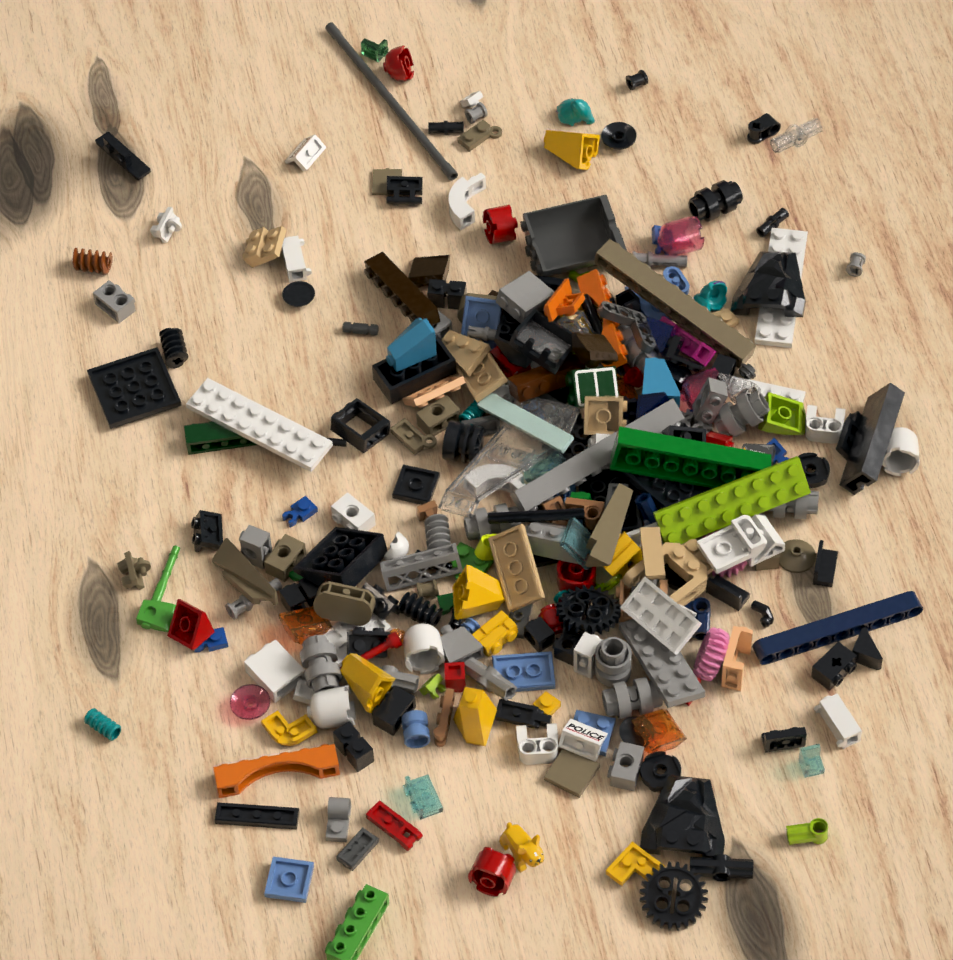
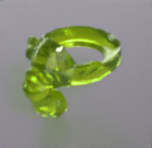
(609, 584)

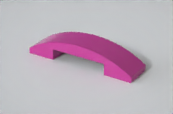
(691, 346)

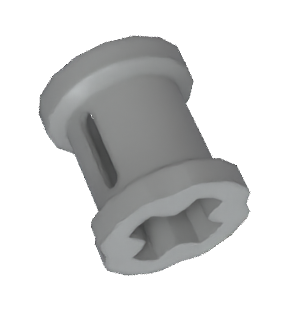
(476, 112)
(856, 262)

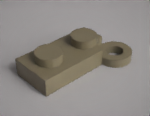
(478, 134)
(411, 437)

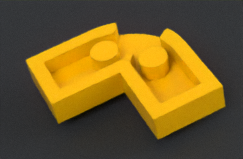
(286, 733)

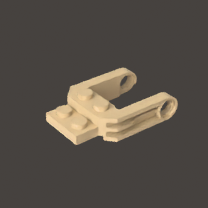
(686, 562)

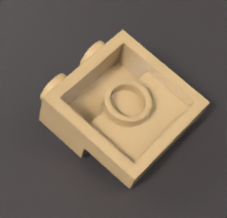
(263, 245)
(604, 414)

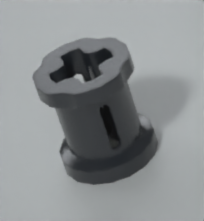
(636, 80)

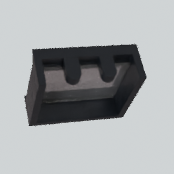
(543, 341)

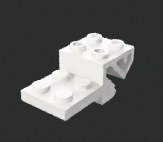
(742, 541)

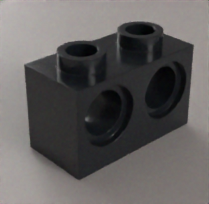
(566, 640)

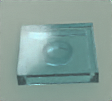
(575, 540)

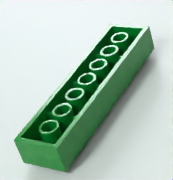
(682, 458)

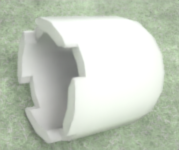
(902, 452)
(423, 648)
(332, 707)

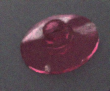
(248, 695)

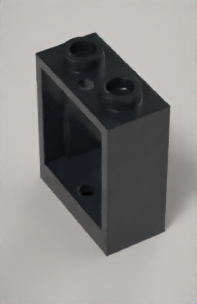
(378, 431)

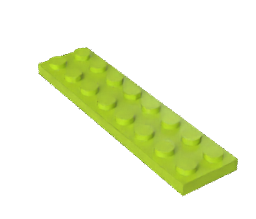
(729, 501)

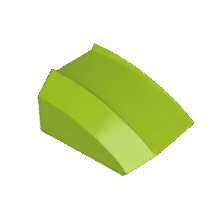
(784, 417)

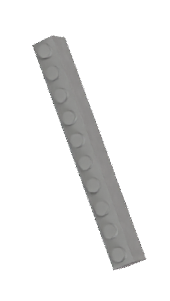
(590, 460)

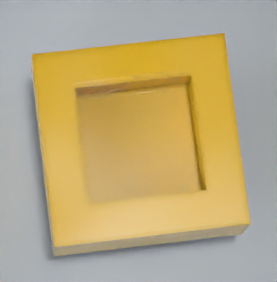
(547, 703)

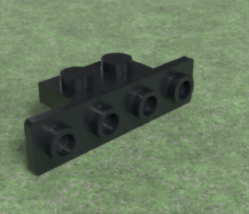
(123, 156)

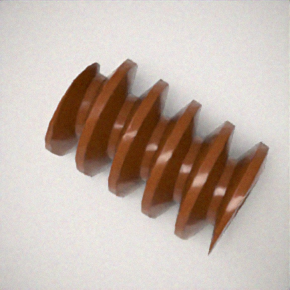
(92, 262)

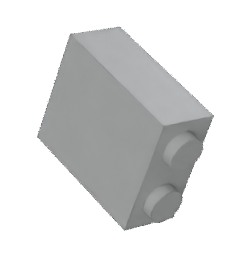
(523, 296)

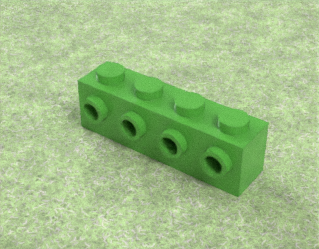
(358, 924)

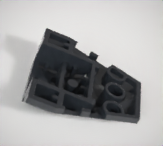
(771, 283)
(684, 819)

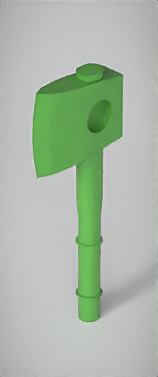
(154, 612)

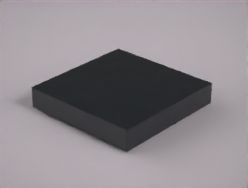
(416, 485)

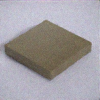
(571, 772)

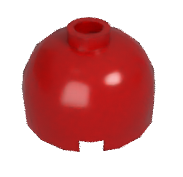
(399, 63)

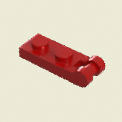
(393, 825)

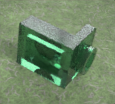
(373, 50)

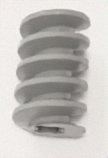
(437, 531)

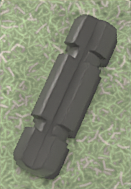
(360, 328)

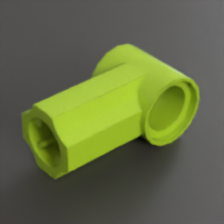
(806, 832)

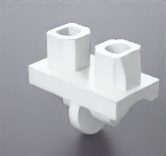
(167, 225)

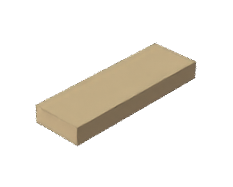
(652, 553)

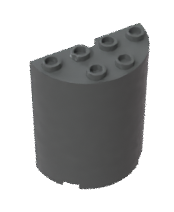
(569, 235)

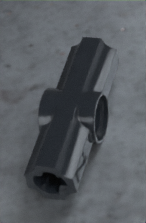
(722, 867)

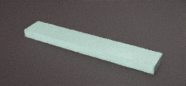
(526, 422)

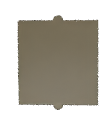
(380, 180)

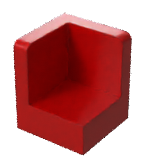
(455, 676)

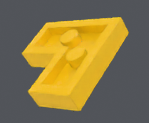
(632, 860)

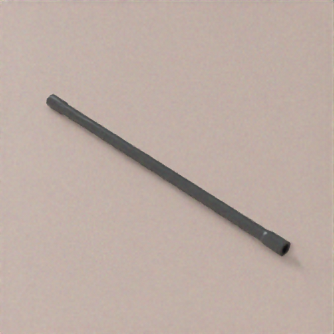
(336, 34)

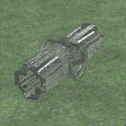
(796, 135)

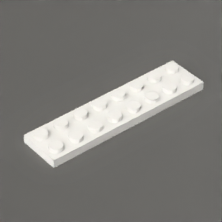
(772, 325)
(259, 424)

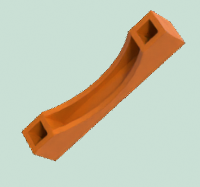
(594, 285)
(317, 761)

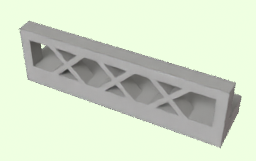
(420, 563)

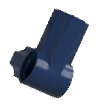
(646, 507)
(702, 616)

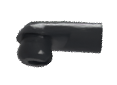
(767, 616)

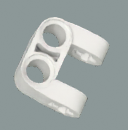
(824, 429)
(537, 746)

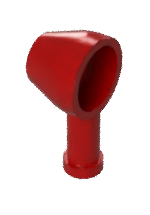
(633, 376)

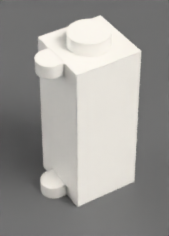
(294, 259)
(839, 721)

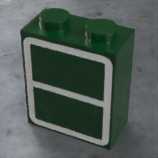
(591, 382)

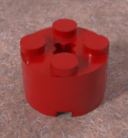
(499, 224)
(574, 575)
(492, 872)

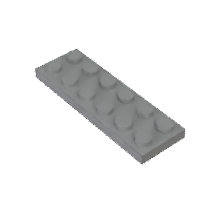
(665, 669)

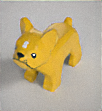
(522, 846)

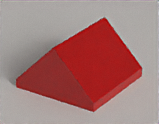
(189, 625)

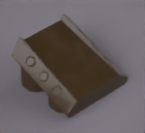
(429, 268)
(593, 349)

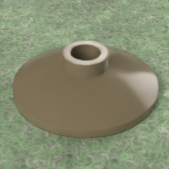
(799, 561)

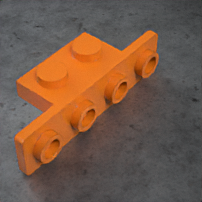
(563, 302)

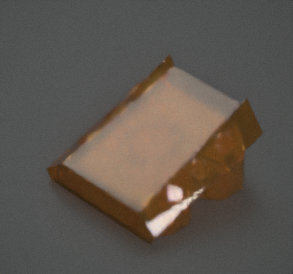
(303, 624)
(658, 731)

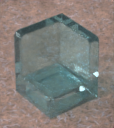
(811, 761)

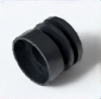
(459, 442)

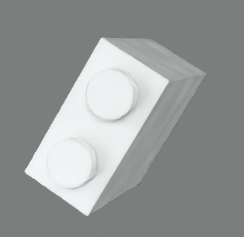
(274, 670)

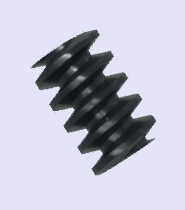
(173, 347)
(418, 610)

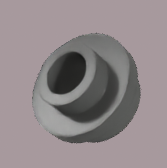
(747, 371)

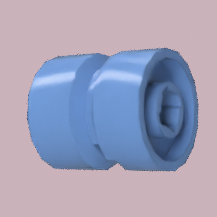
(415, 729)

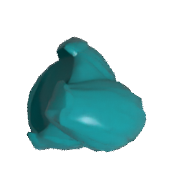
(574, 111)
(712, 296)

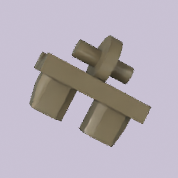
(136, 569)

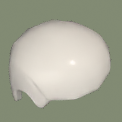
(398, 547)

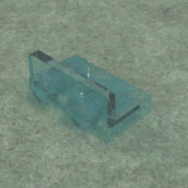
(544, 466)
(423, 796)

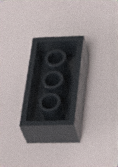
(415, 377)

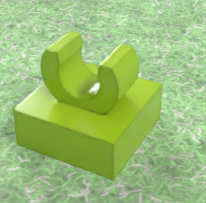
(431, 686)

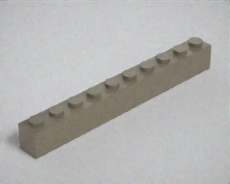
(674, 302)

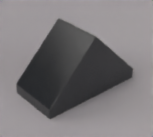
(866, 651)

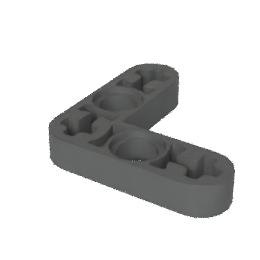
(632, 318)

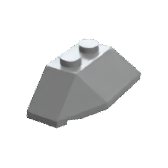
(546, 539)

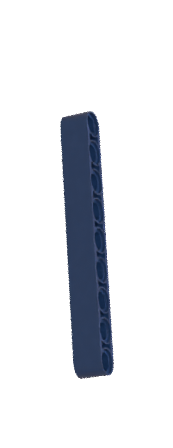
(837, 627)

